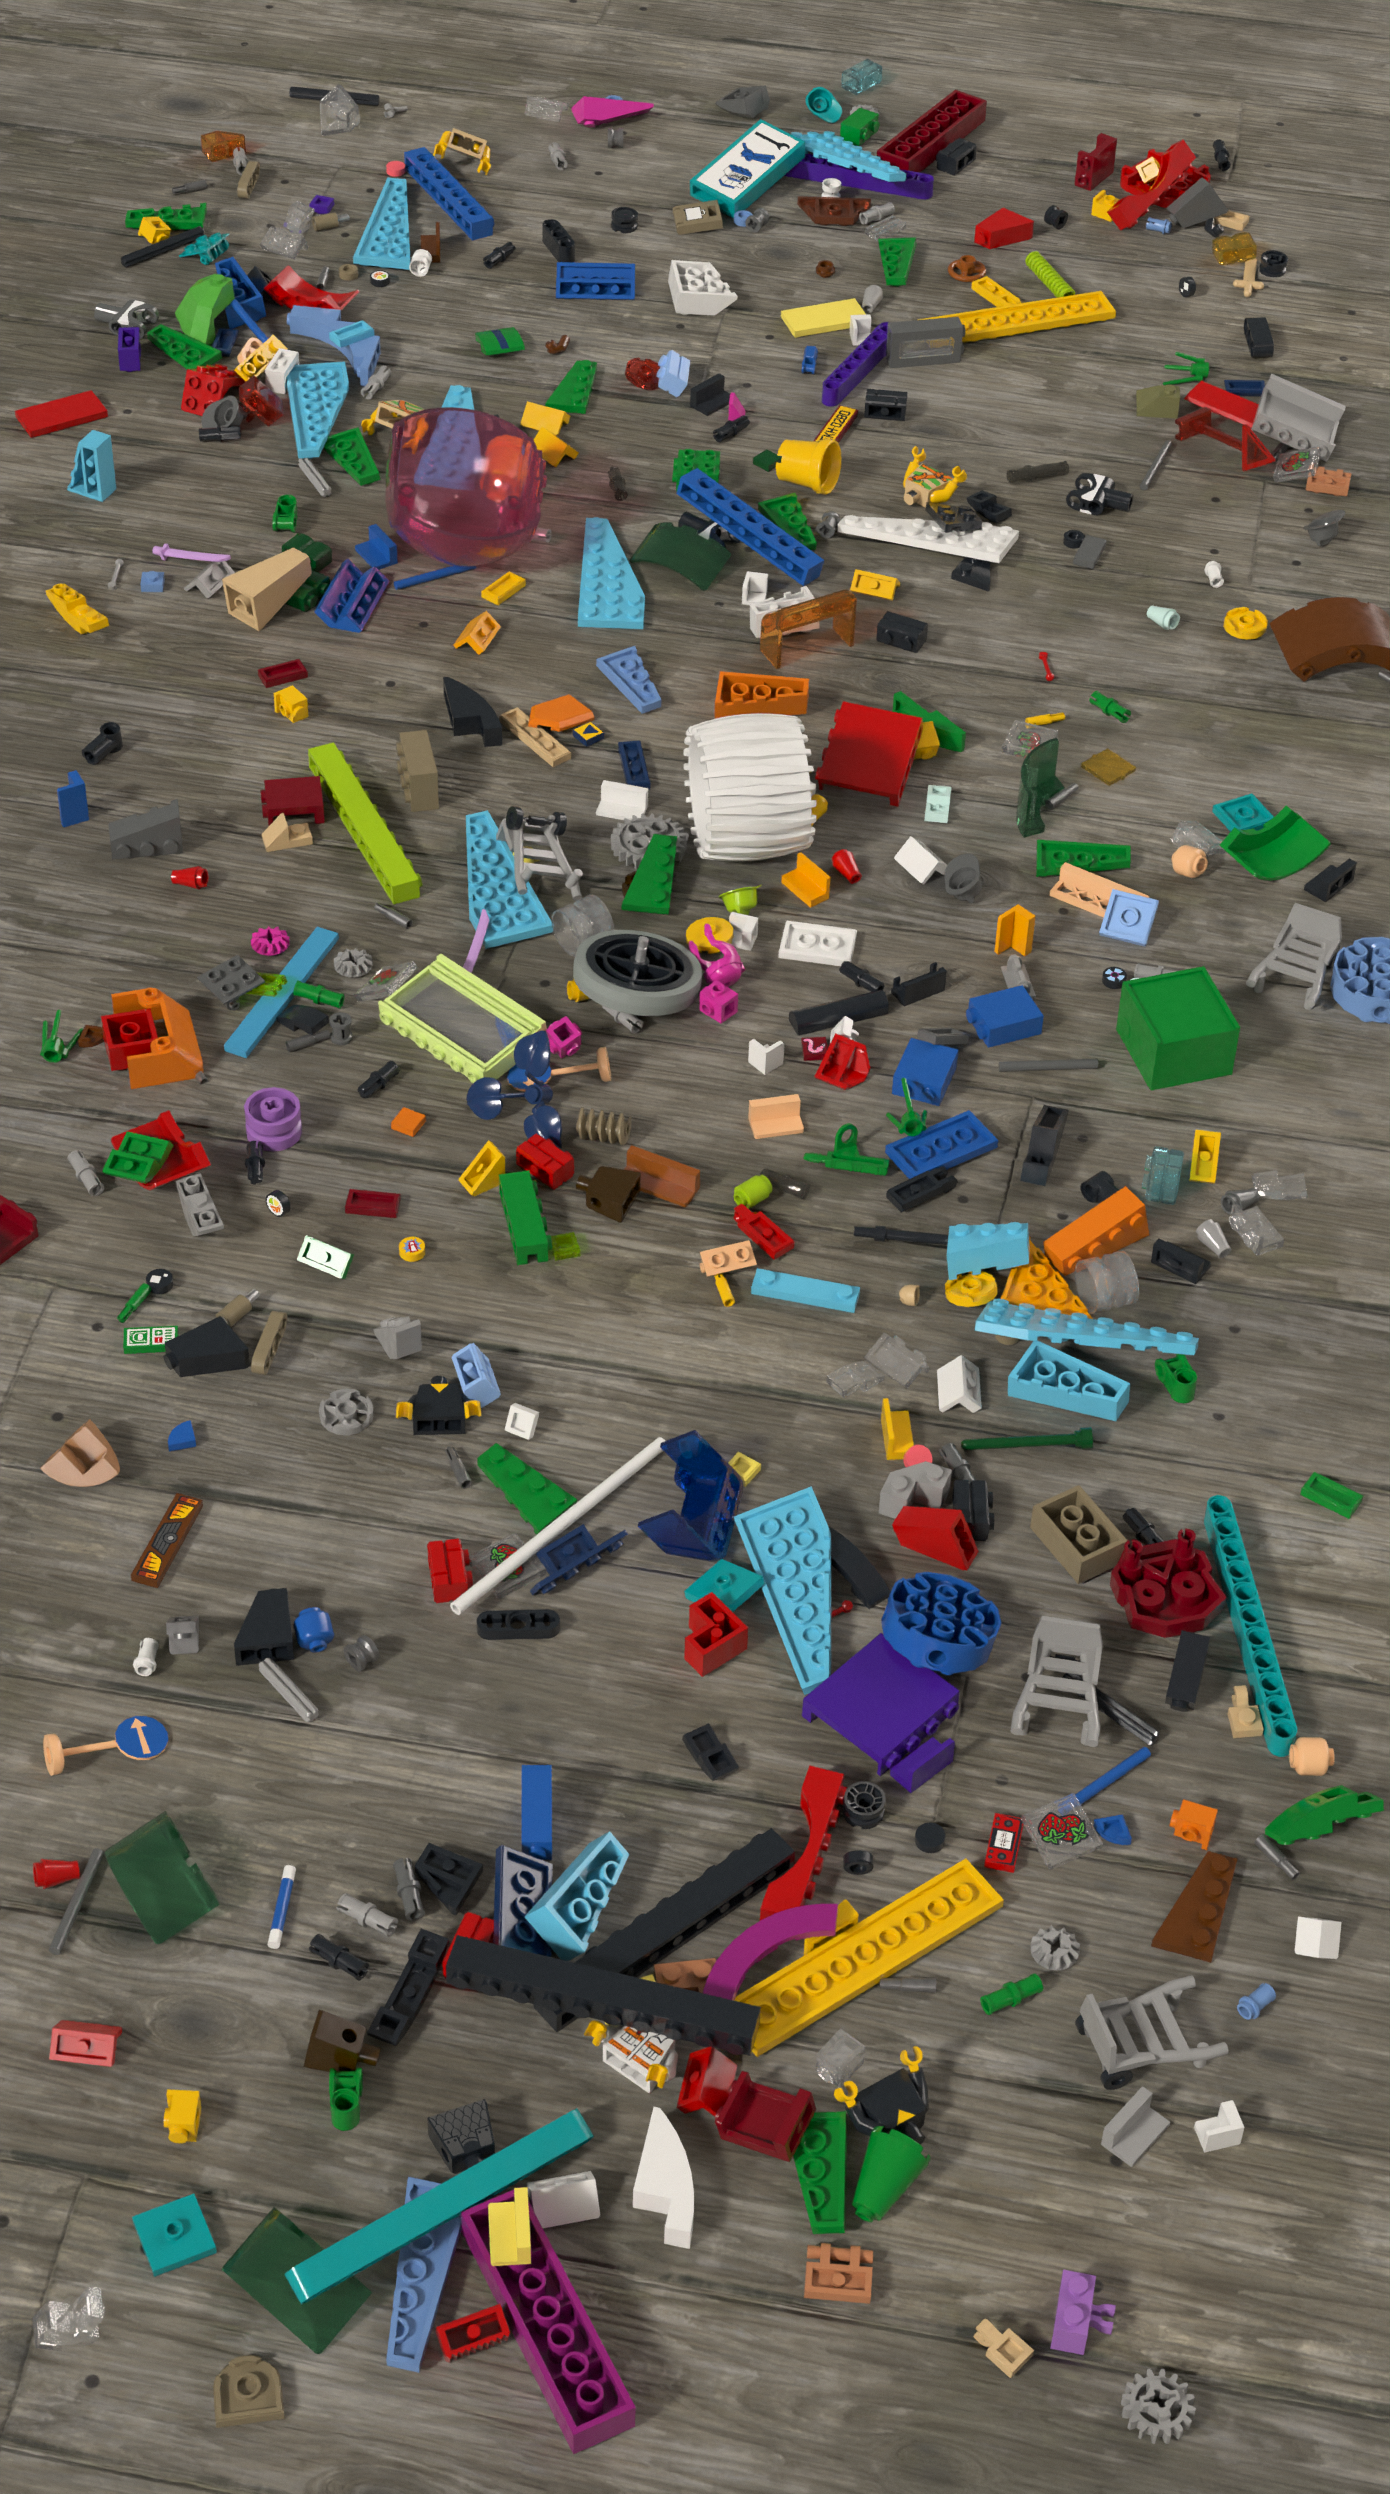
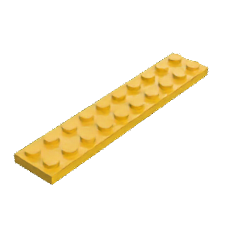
(1034, 316)
(869, 1952)

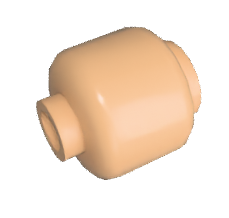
(1189, 861)
(1311, 1756)

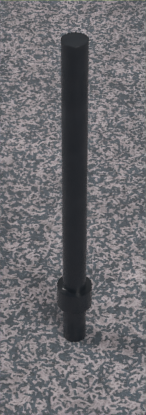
(880, 1233)

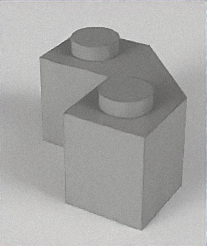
(919, 1483)

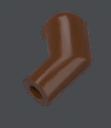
(561, 346)

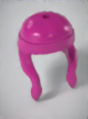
(725, 970)

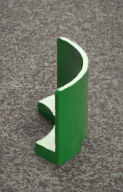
(1279, 848)

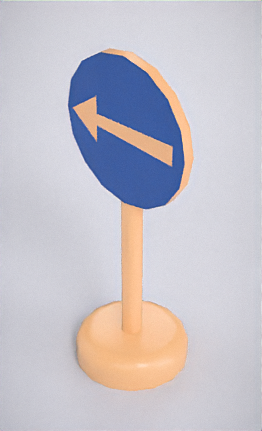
(520, 1082)
(135, 1737)

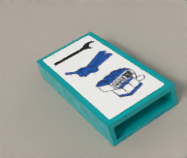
(748, 167)

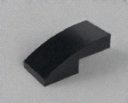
(987, 506)
(303, 1017)
(709, 1753)

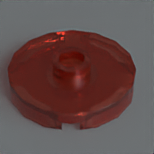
(642, 373)

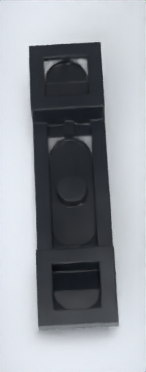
(858, 1570)
(411, 1988)

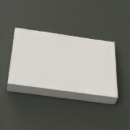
(817, 943)

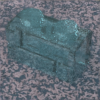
(861, 76)
(1163, 1175)

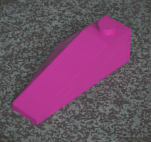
(598, 111)

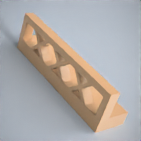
(1086, 885)

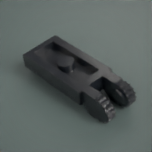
(921, 1188)

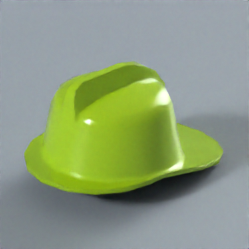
(740, 899)

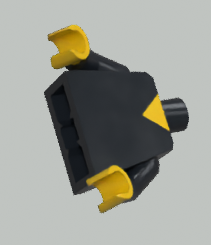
(438, 1408)
(893, 2102)

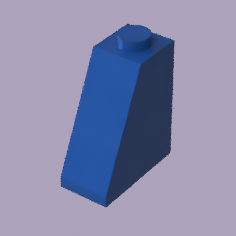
(537, 1811)

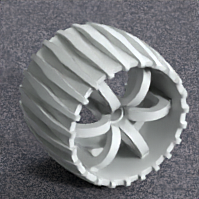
(749, 787)

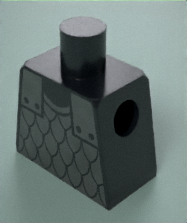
(462, 2135)

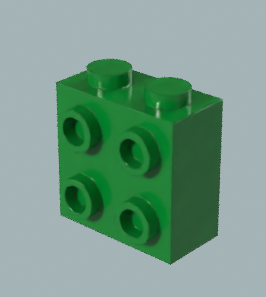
(689, 459)

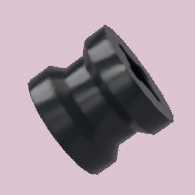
(1056, 217)

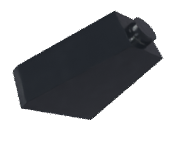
(206, 1350)
(266, 1630)
(1187, 1671)

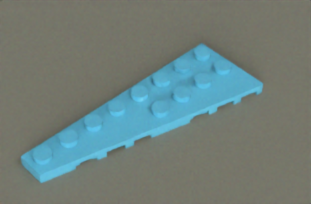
(387, 232)

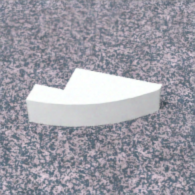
(666, 2180)

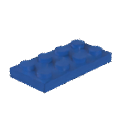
(942, 1145)

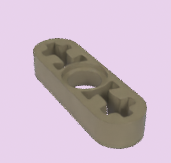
(248, 179)
(269, 1342)

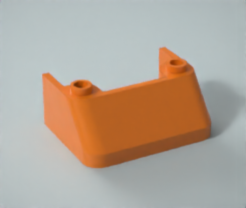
(172, 1056)

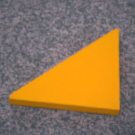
(1041, 1286)

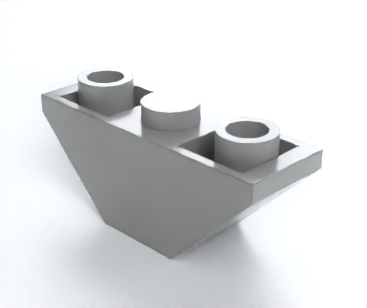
(198, 1205)
(399, 1336)

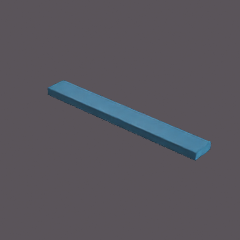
(268, 1007)

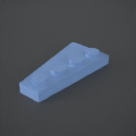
(630, 677)

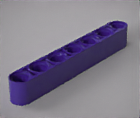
(855, 367)

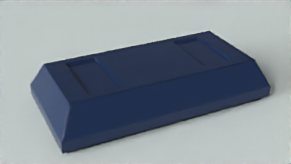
(225, 341)
(1245, 387)

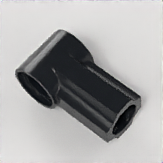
(106, 742)
(1098, 1187)

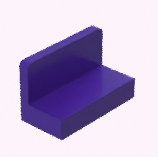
(923, 1763)

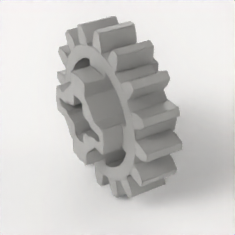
(1153, 2411)

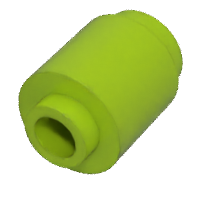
(752, 1191)

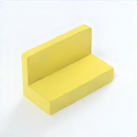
(510, 2230)

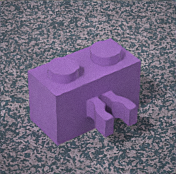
(1077, 2313)

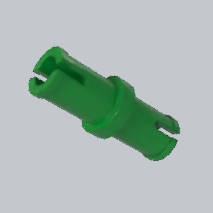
(1110, 706)
(319, 994)
(1011, 1994)

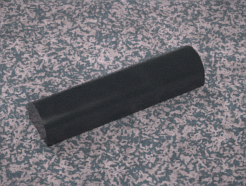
(831, 1013)

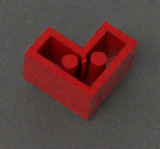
(716, 1635)

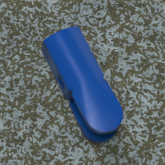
(809, 359)

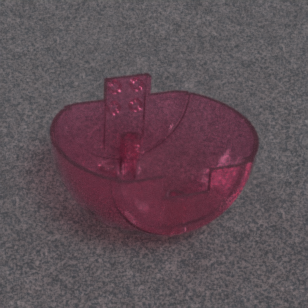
(463, 485)

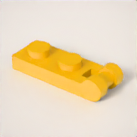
(994, 292)

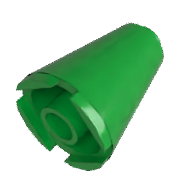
(887, 2172)

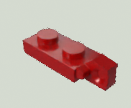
(763, 1232)

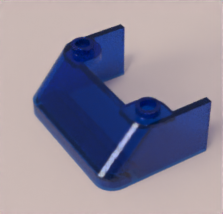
(709, 1504)

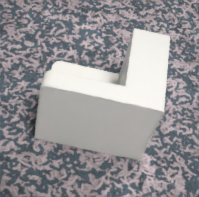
(859, 328)
(754, 587)
(745, 930)
(766, 1057)
(1317, 1937)
(1222, 2130)

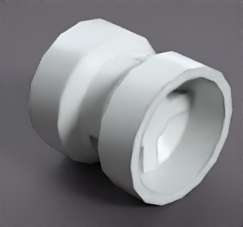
(831, 187)
(420, 262)

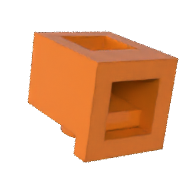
(1194, 1822)

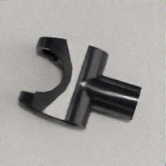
(1098, 495)
(707, 528)

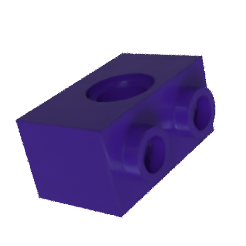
(129, 349)

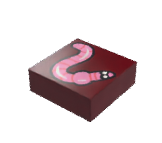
(813, 1048)

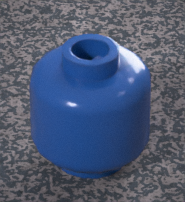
(313, 1629)

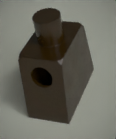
(610, 1191)
(338, 2045)

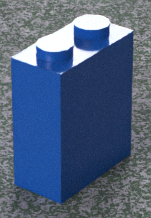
(1005, 1016)
(927, 1071)

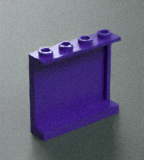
(882, 1703)

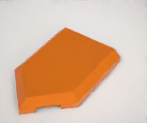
(560, 714)

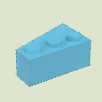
(94, 467)
(986, 1246)

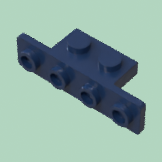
(569, 1553)

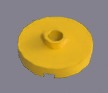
(1245, 623)
(721, 930)
(971, 1289)

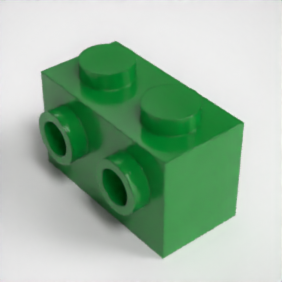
(859, 126)

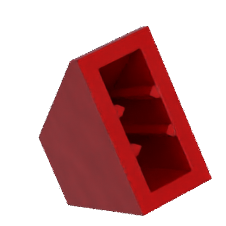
(1003, 229)
(937, 1534)

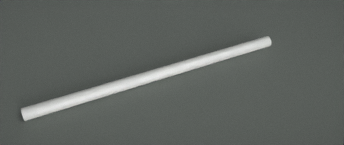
(556, 1527)

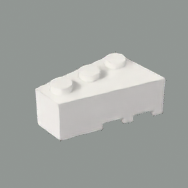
(760, 608)

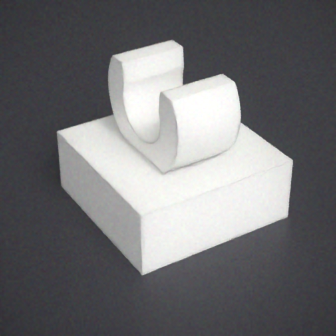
(844, 1029)
(522, 1421)

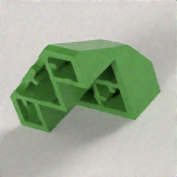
(202, 305)

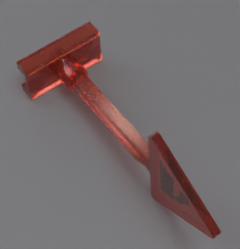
(1253, 450)

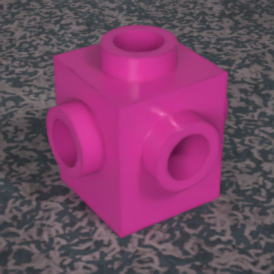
(718, 1001)
(566, 1031)

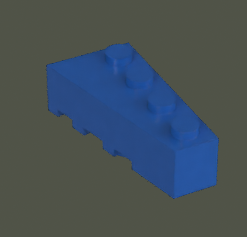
(244, 293)

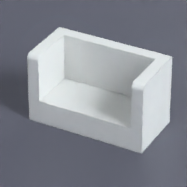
(279, 369)

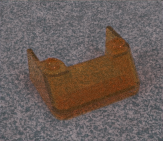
(839, 605)

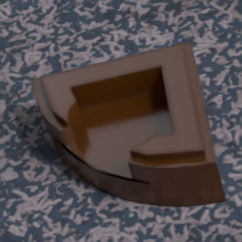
(91, 1036)

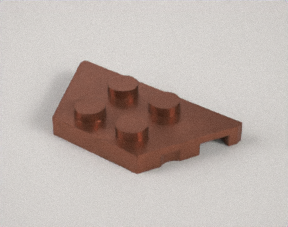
(833, 209)

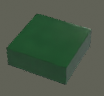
(766, 460)

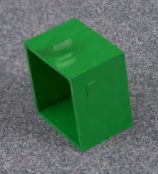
(1177, 1028)

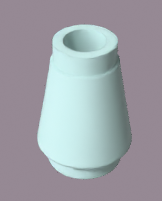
(1164, 617)

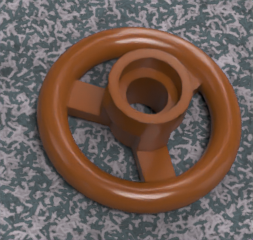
(967, 266)

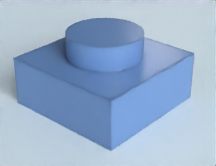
(152, 581)

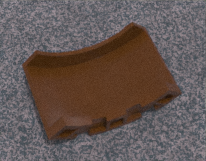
(1333, 634)

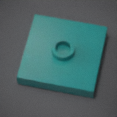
(1242, 813)
(728, 1582)
(174, 2235)

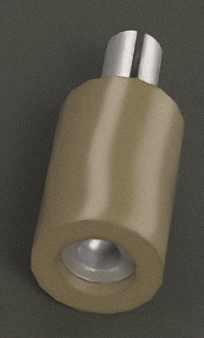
(328, 221)
(238, 1308)

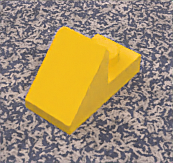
(1204, 1156)

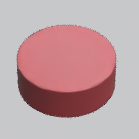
(395, 168)
(916, 1455)

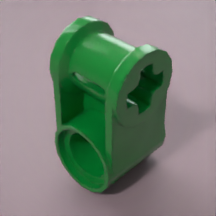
(285, 514)
(1177, 1377)
(345, 2093)

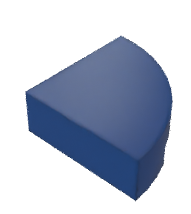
(182, 1437)
(1113, 1829)

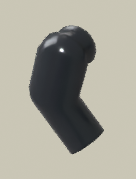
(1212, 229)

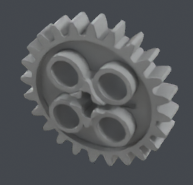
(633, 837)

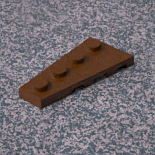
(1198, 1912)

